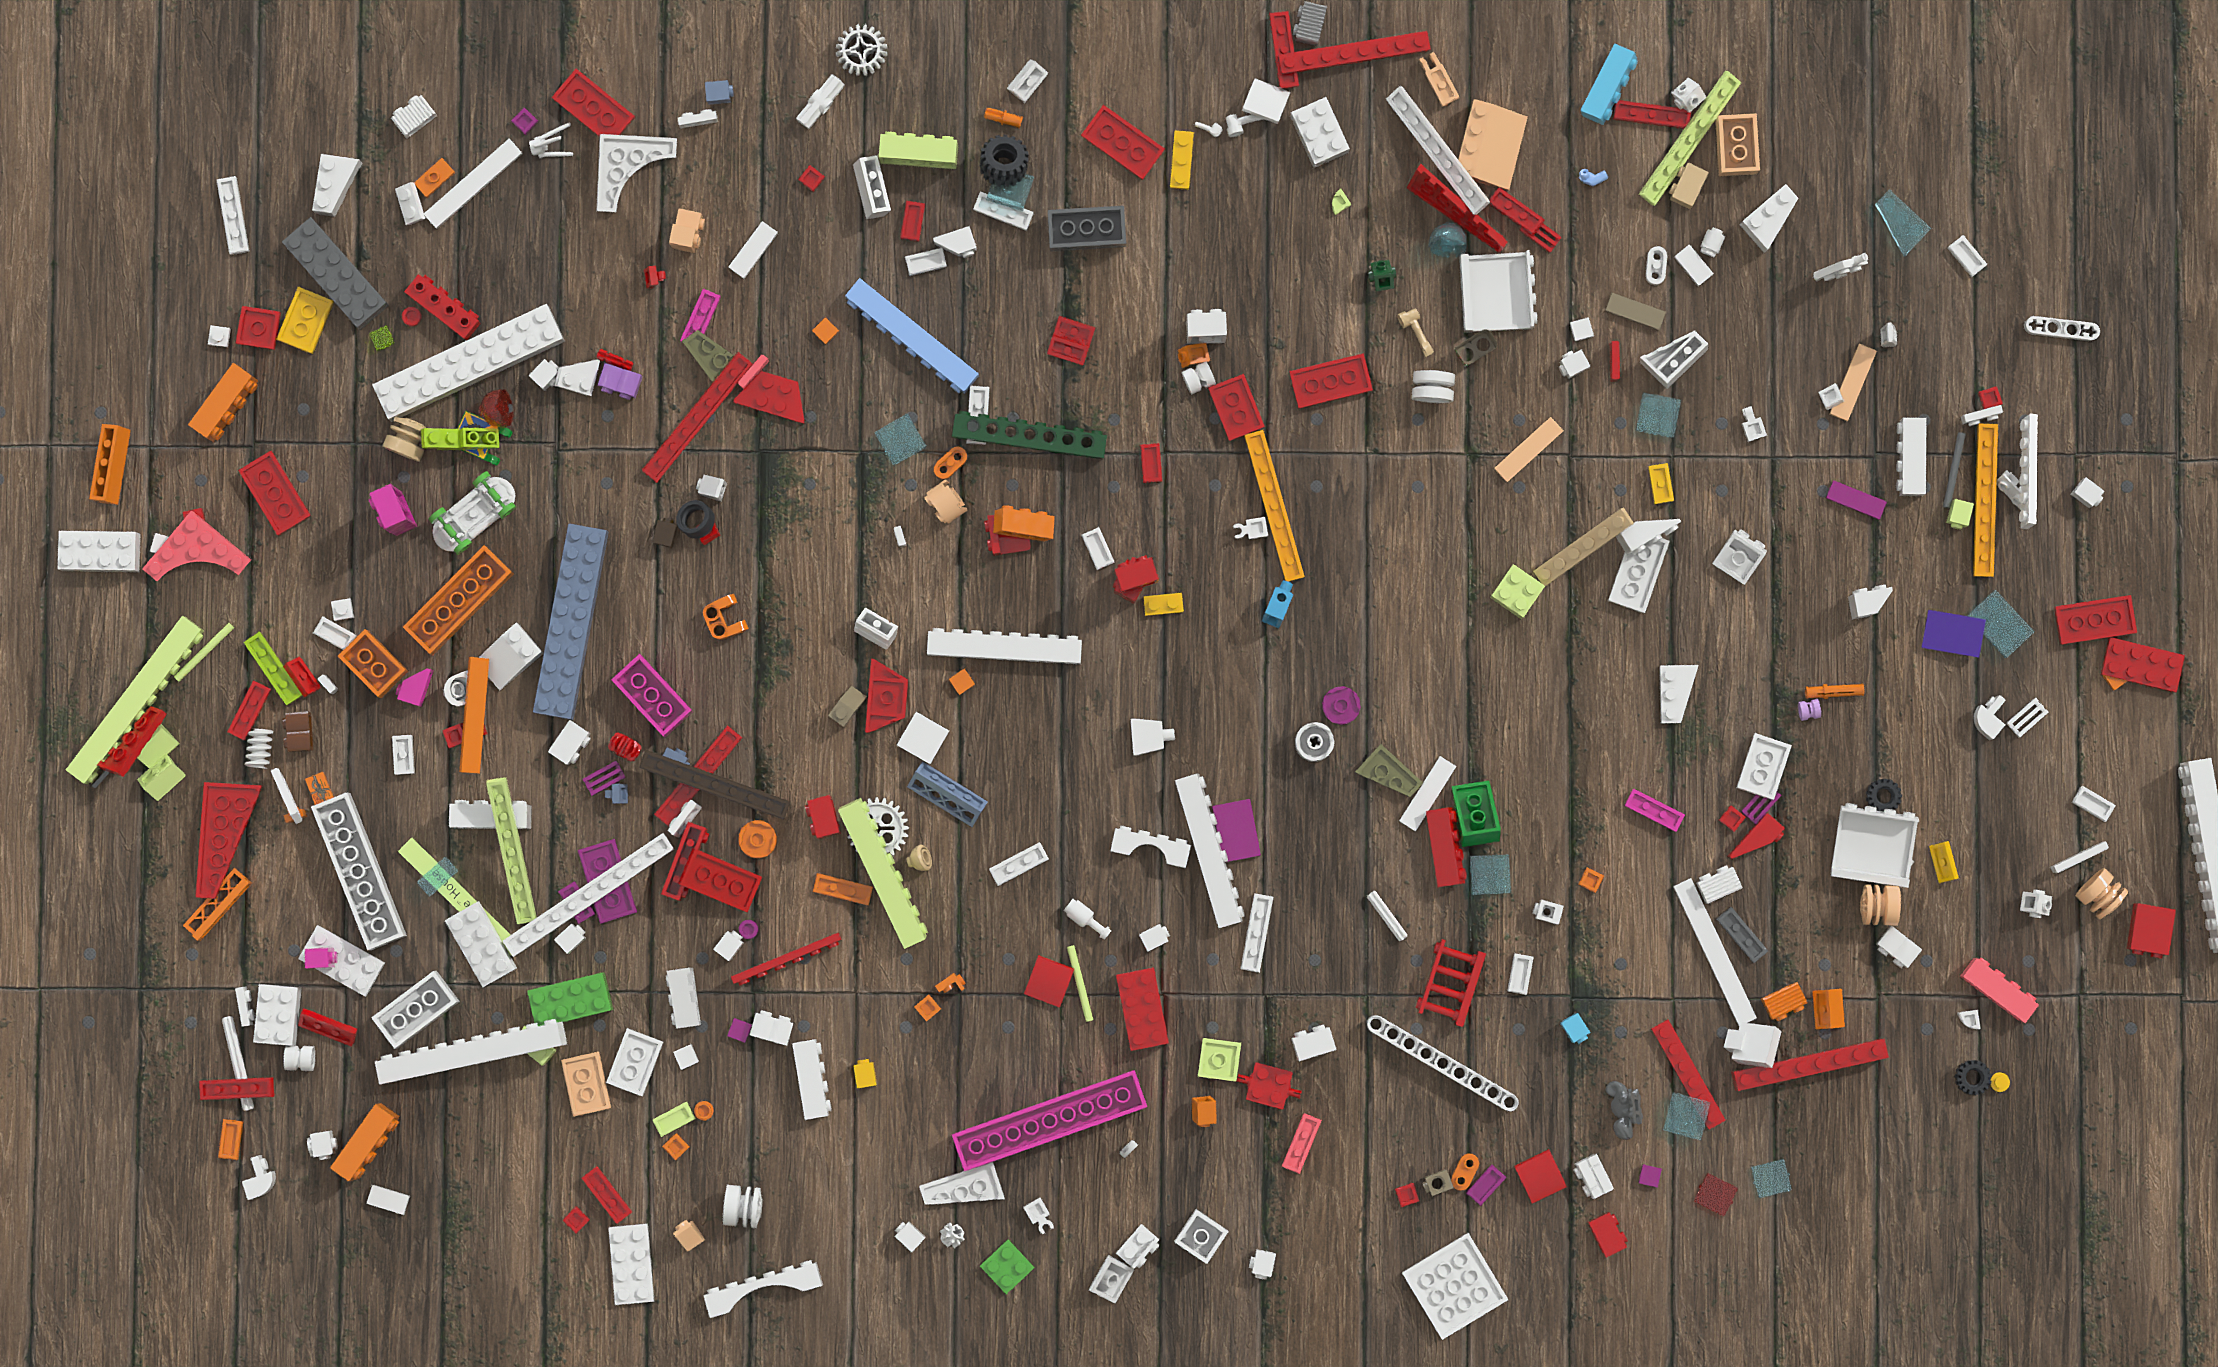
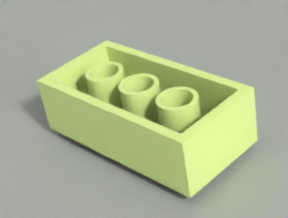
(918, 151)

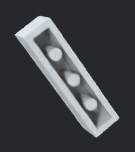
(1912, 457)
(811, 1079)

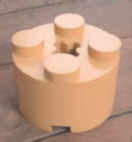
(946, 502)

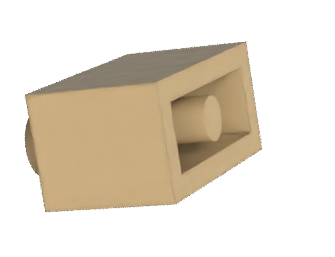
(1688, 186)

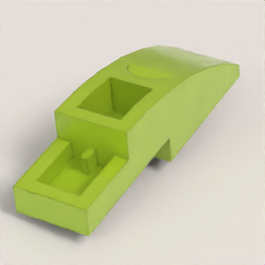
(460, 438)

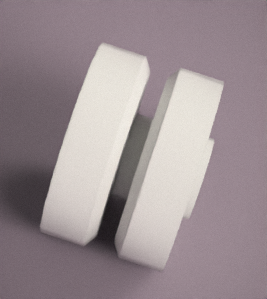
(1433, 386)

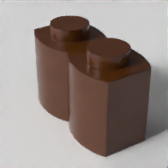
(299, 732)

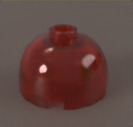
(495, 408)

